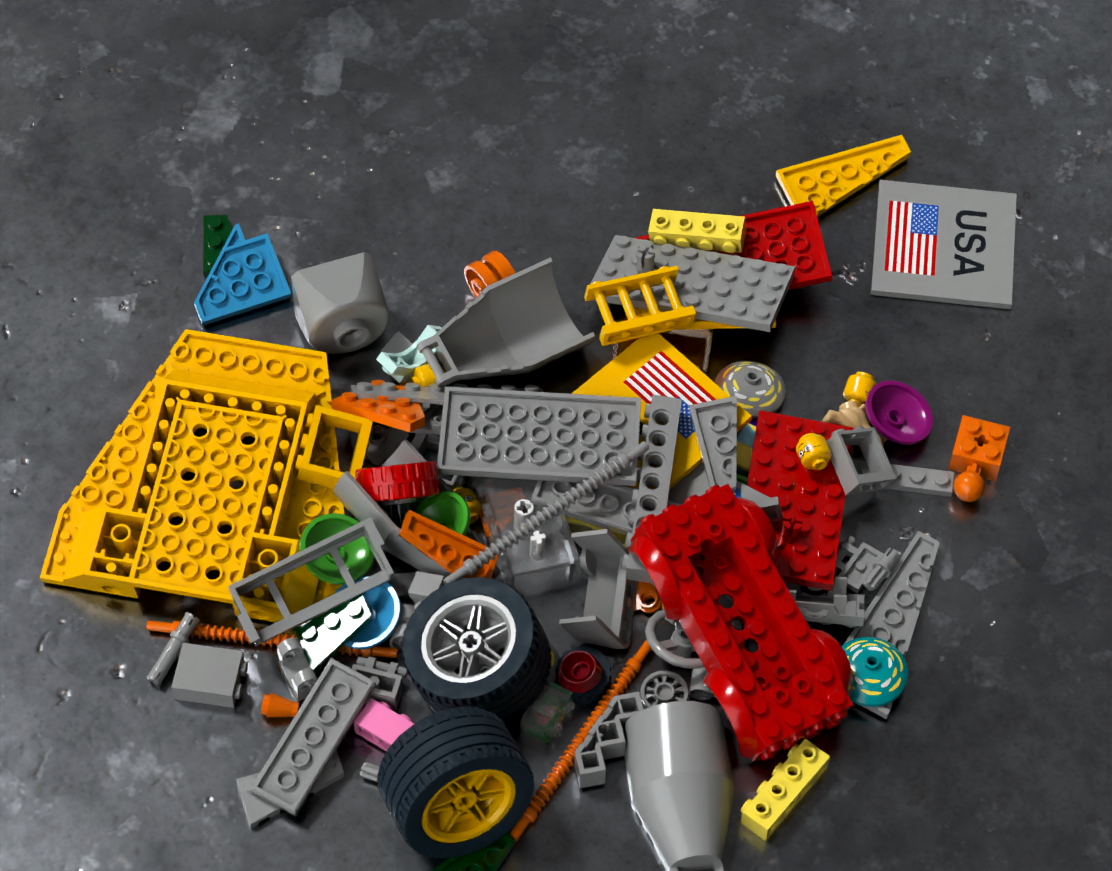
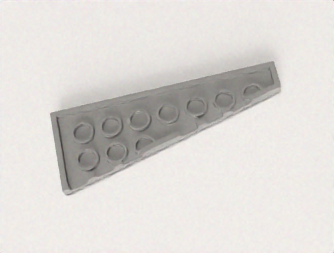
(420, 394)
(899, 601)

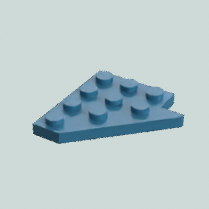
(241, 279)

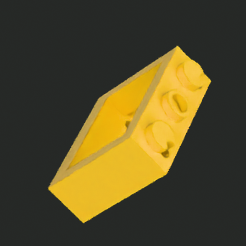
(325, 476)

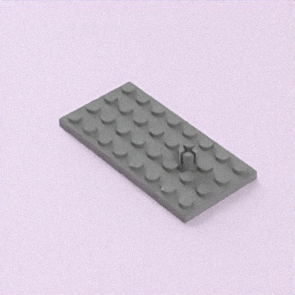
(715, 284)
(536, 434)

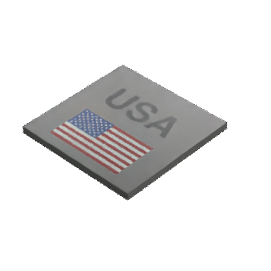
(944, 244)

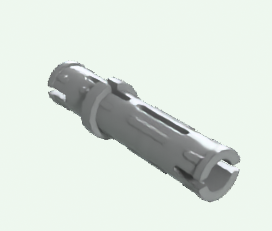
(172, 648)

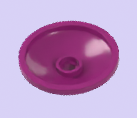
(899, 412)

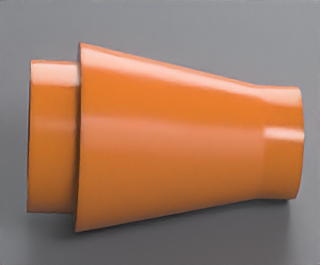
(278, 706)

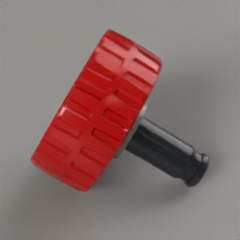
(399, 485)

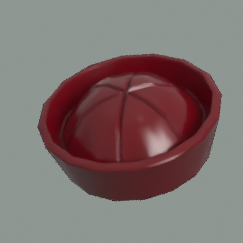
(579, 672)

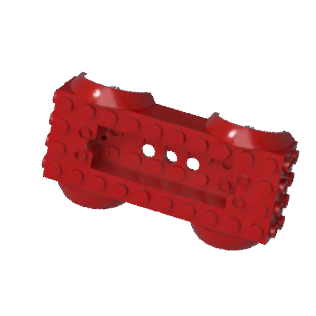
(730, 548)

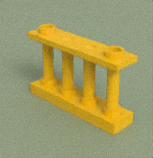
(638, 326)

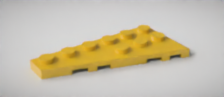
(842, 174)

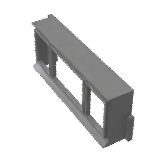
(329, 545)

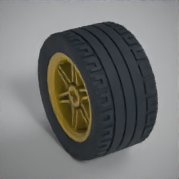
(455, 782)

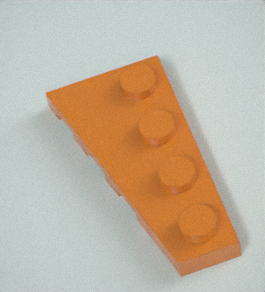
(443, 544)

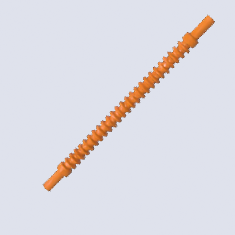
(237, 635)
(631, 668)

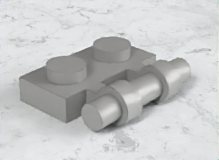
(859, 565)

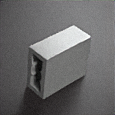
(209, 675)

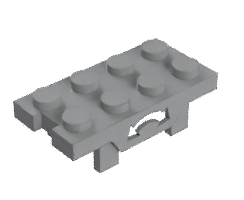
(834, 608)

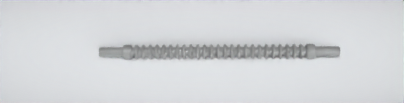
(622, 461)

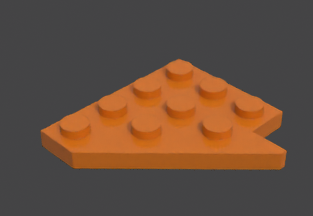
(396, 414)

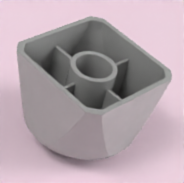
(340, 304)

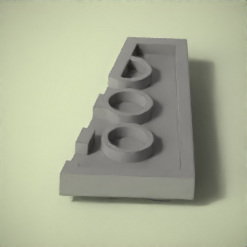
(717, 439)
(259, 808)

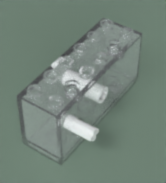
(545, 558)

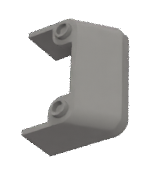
(609, 595)

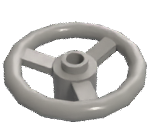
(675, 650)

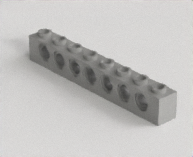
(667, 411)

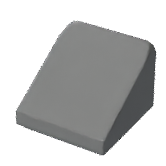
(397, 344)

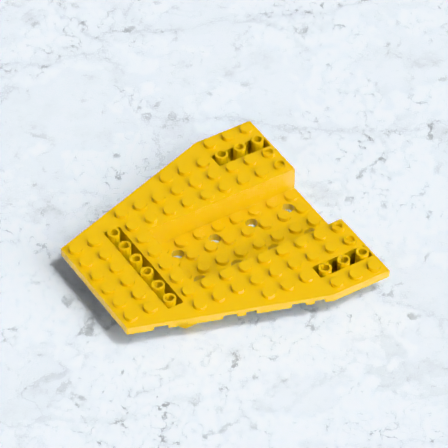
(121, 512)

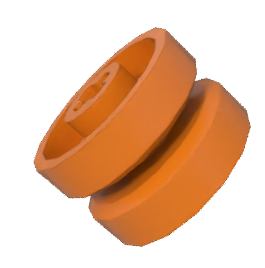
(491, 269)

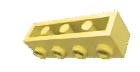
(698, 230)
(785, 789)

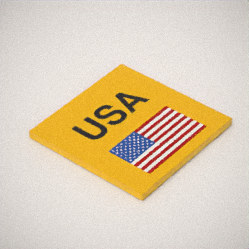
(658, 368)

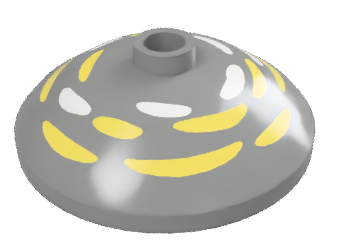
(754, 385)

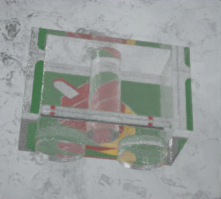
(545, 715)

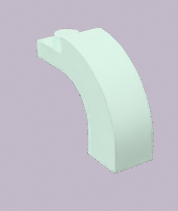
(402, 364)

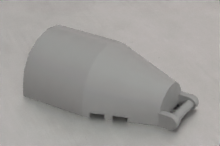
(506, 330)
(363, 507)
(681, 782)

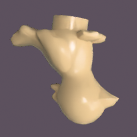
(852, 416)

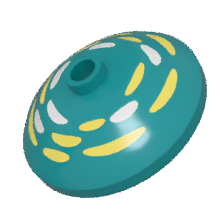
(880, 682)

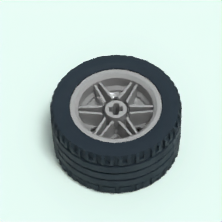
(465, 629)

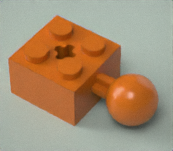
(977, 456)

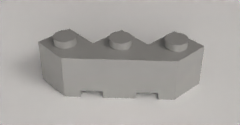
(605, 739)

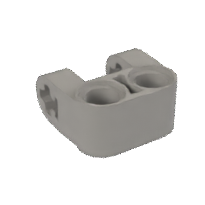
(295, 668)

